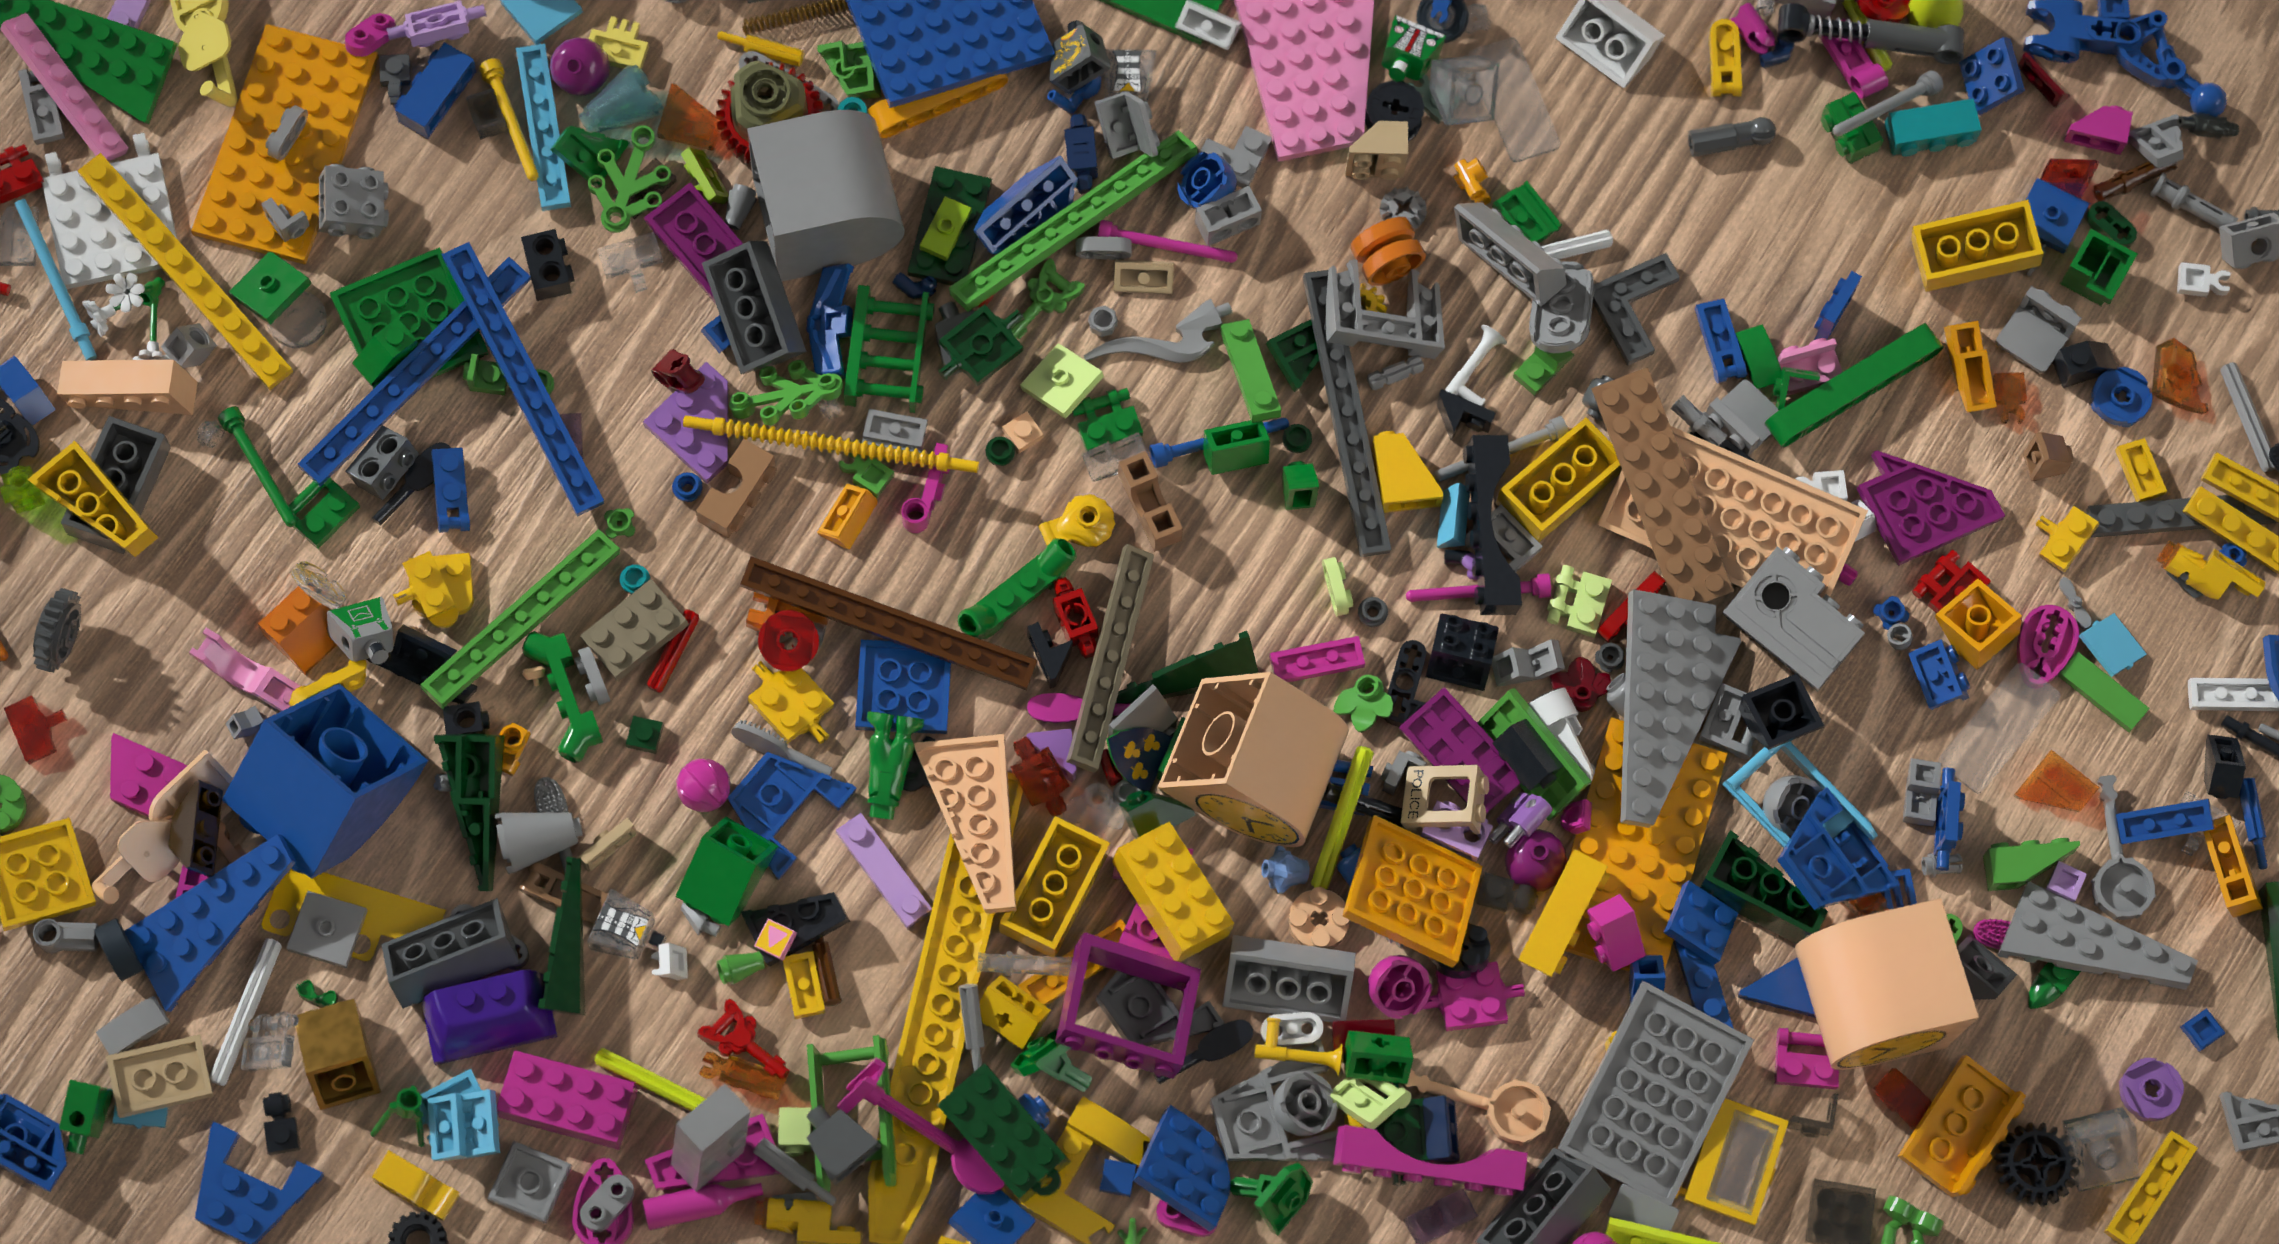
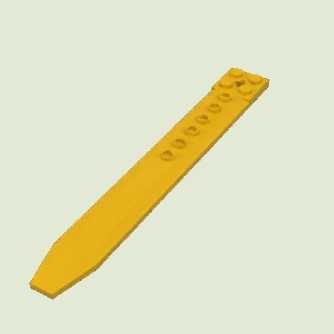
(932, 1040)

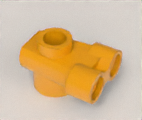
(1469, 178)
(513, 752)

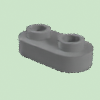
(291, 125)
(596, 688)
(607, 1202)

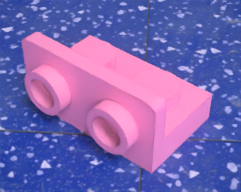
(1816, 357)

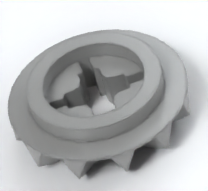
(1417, 206)

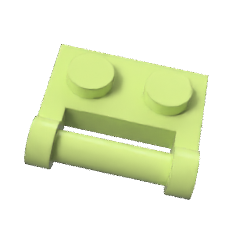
(1367, 1105)

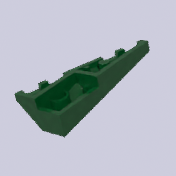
(1185, 675)

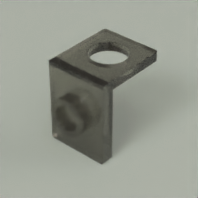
(1814, 1128)

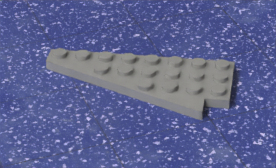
(1669, 686)

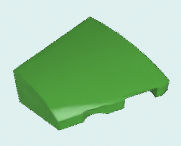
(852, 69)

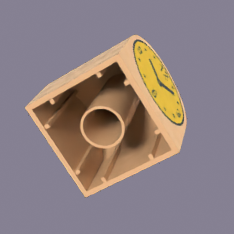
(1255, 757)
(1887, 985)

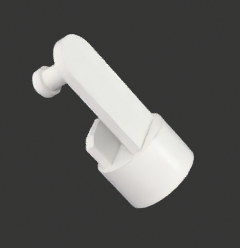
(1559, 716)

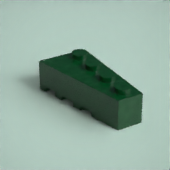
(1760, 892)

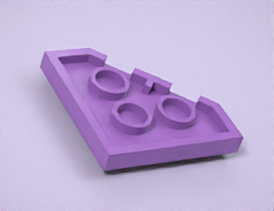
(697, 448)

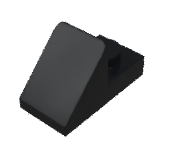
(1457, 410)
(1050, 659)

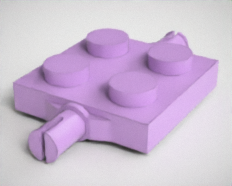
(436, 23)

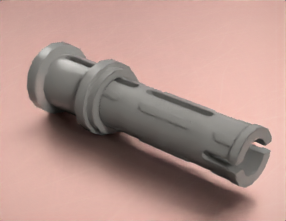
(2182, 198)

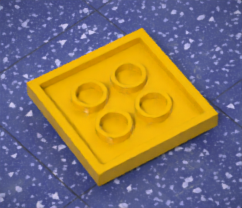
(42, 875)

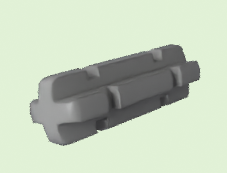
(1395, 372)

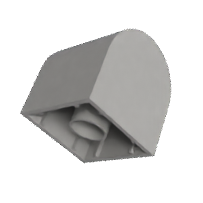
(824, 191)

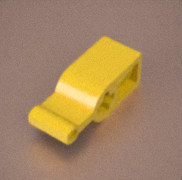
(415, 1185)

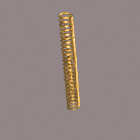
(793, 12)

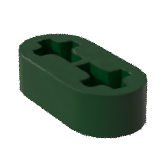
(2112, 224)

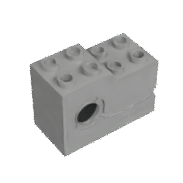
(1791, 620)

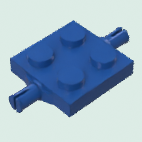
(1947, 826)

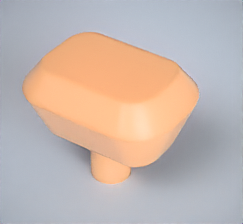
(534, 673)

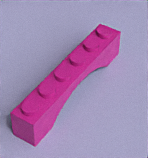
(1366, 1149)

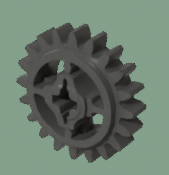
(57, 630)

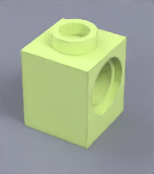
(793, 1130)

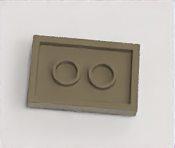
(634, 630)

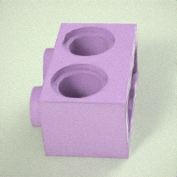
(1453, 837)

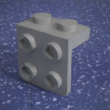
(1127, 125)
(2037, 330)
(1743, 416)

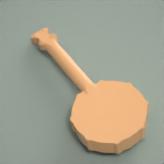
(1514, 1112)

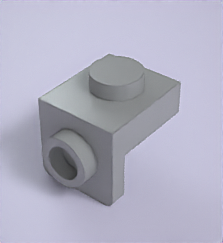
(1393, 772)

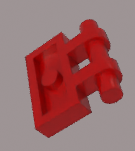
(20, 177)
(1960, 580)

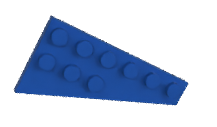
(196, 926)

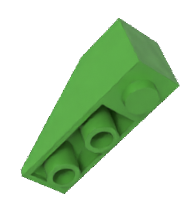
(2014, 866)

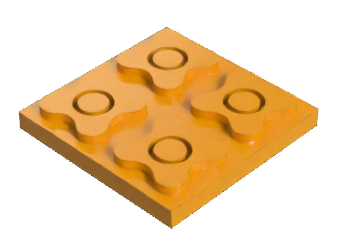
(1412, 891)

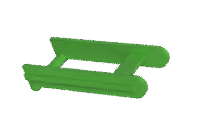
(815, 1063)

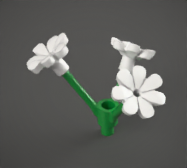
(126, 293)

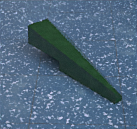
(475, 776)
(2270, 918)
(565, 969)

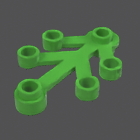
(628, 184)
(821, 387)

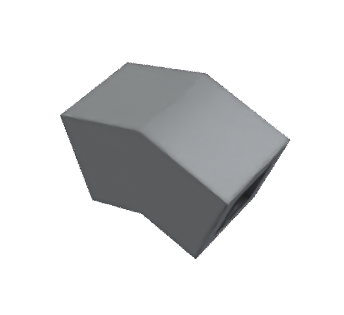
(244, 723)

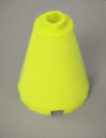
(1935, 12)

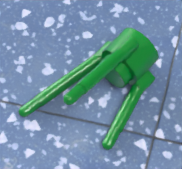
(406, 1106)

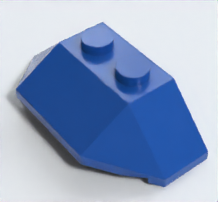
(1026, 205)
(30, 1144)

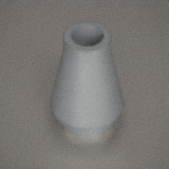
(739, 204)

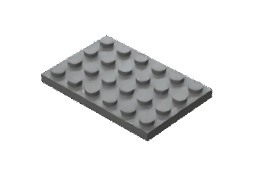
(1656, 1093)

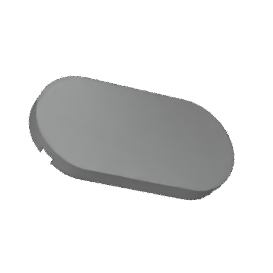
(1566, 317)

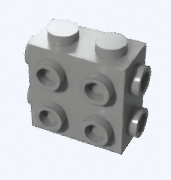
(352, 201)

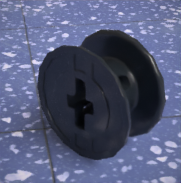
(1399, 98)

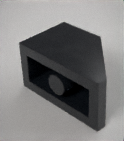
(2083, 362)
(2223, 767)

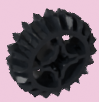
(2035, 1139)

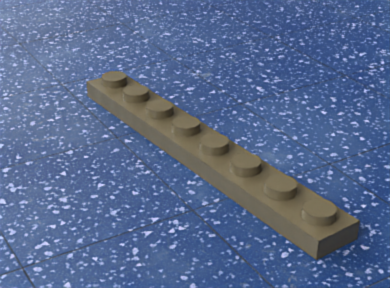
(1110, 658)

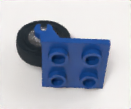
(1444, 17)

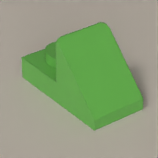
(1540, 369)

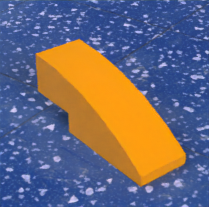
(1970, 366)

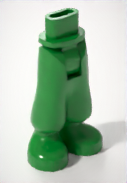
(889, 761)

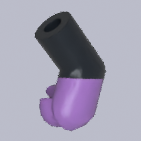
(1460, 557)

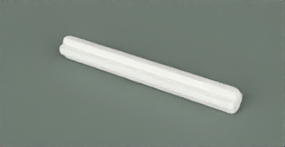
(245, 1012)

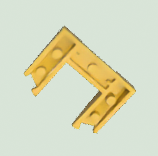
(1085, 1127)

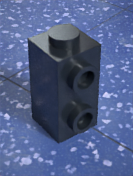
(1528, 755)

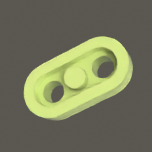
(1334, 574)

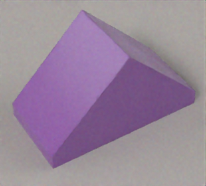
(1059, 744)

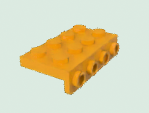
(1962, 1127)

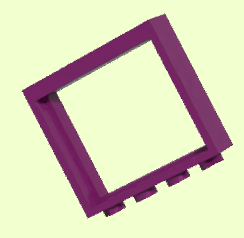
(1142, 965)

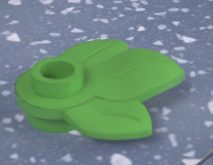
(1364, 707)

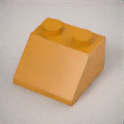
(1979, 623)

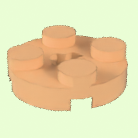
(1318, 901)

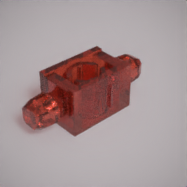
(1040, 776)

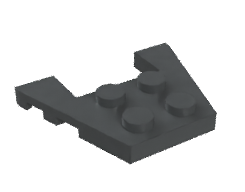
(1146, 1013)

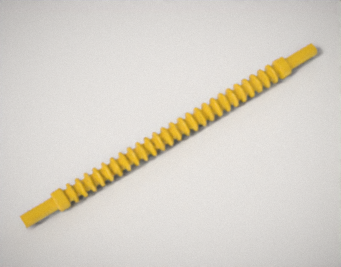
(720, 426)

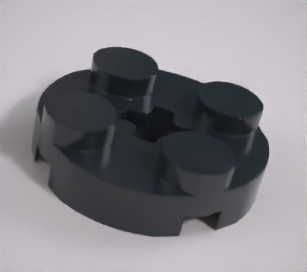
(1472, 959)

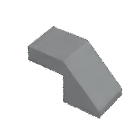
(1526, 665)

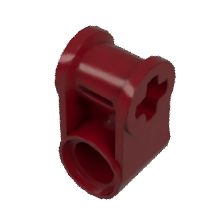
(677, 372)

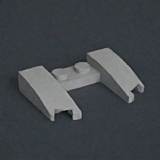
(1347, 323)

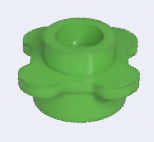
(614, 516)

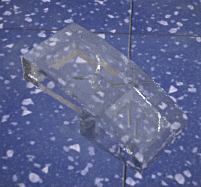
(1104, 460)

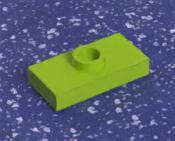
(945, 228)

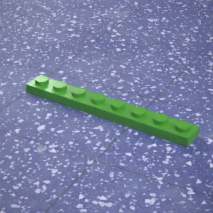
(520, 619)

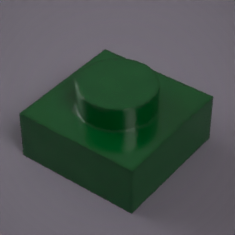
(644, 734)

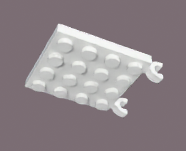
(87, 234)

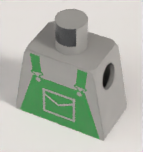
(362, 630)

